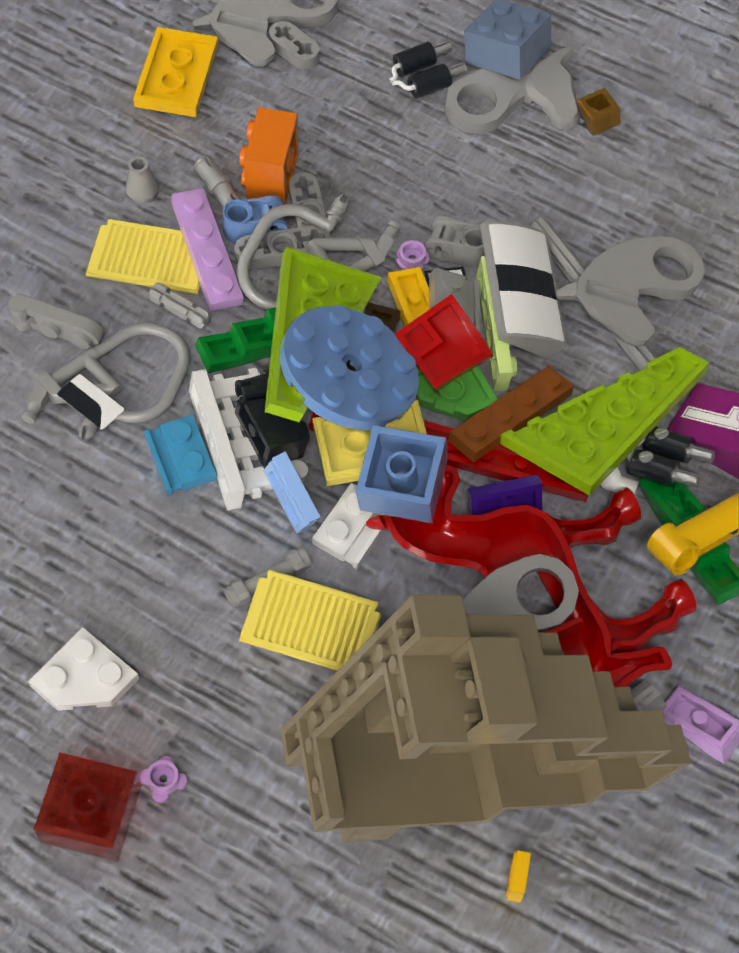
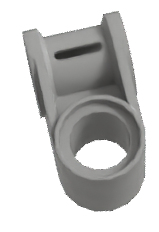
(459, 242)

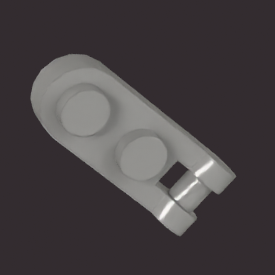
(54, 322)

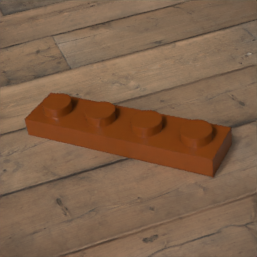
(512, 411)

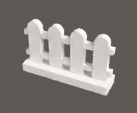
(226, 452)

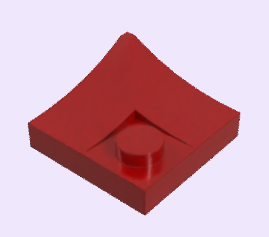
(444, 343)

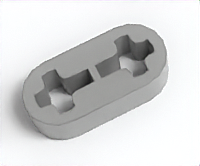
(291, 47)

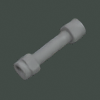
(239, 592)

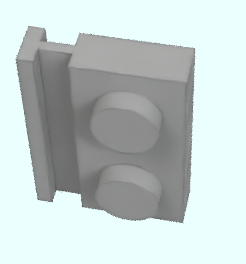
(467, 293)

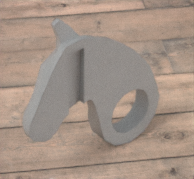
(245, 23)
(545, 84)
(622, 273)
(499, 591)

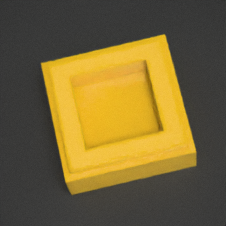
(518, 876)

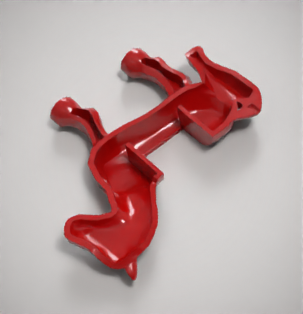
(524, 531)

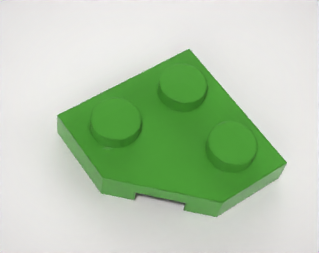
(459, 398)

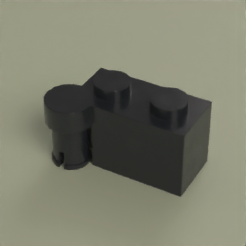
(267, 432)

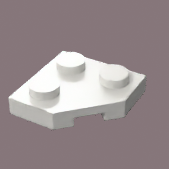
(83, 675)

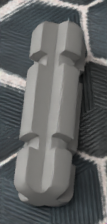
(180, 305)

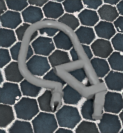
(373, 253)
(49, 385)

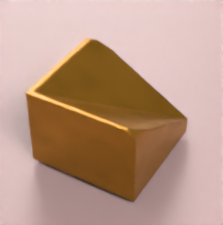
(599, 111)

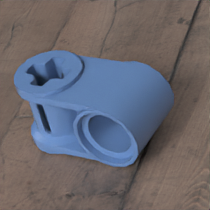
(243, 215)

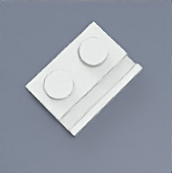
(345, 530)

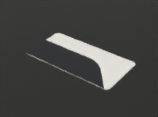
(90, 401)

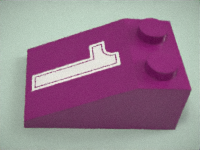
(713, 421)

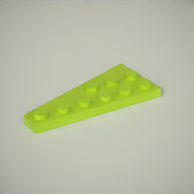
(304, 285)
(606, 424)

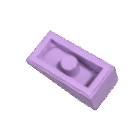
(703, 723)

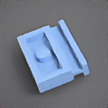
(291, 493)

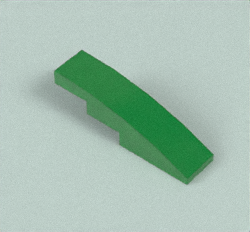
(243, 344)
(714, 568)

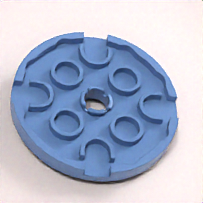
(315, 360)

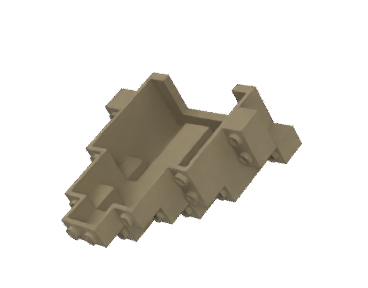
(468, 720)

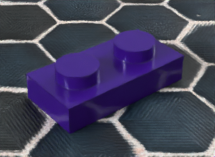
(505, 494)

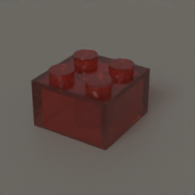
(88, 807)

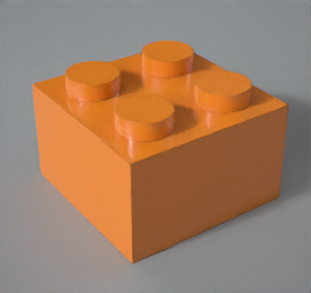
(270, 154)

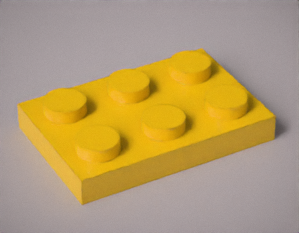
(176, 72)

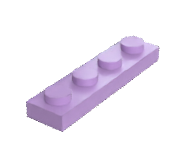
(207, 249)

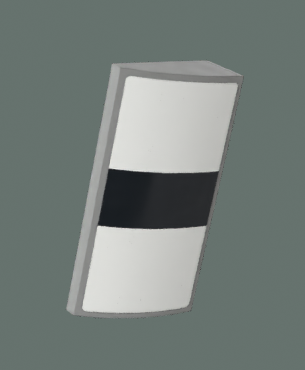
(523, 287)

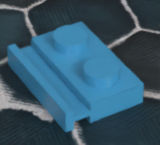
(180, 455)

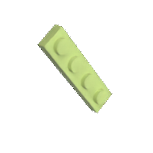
(502, 365)

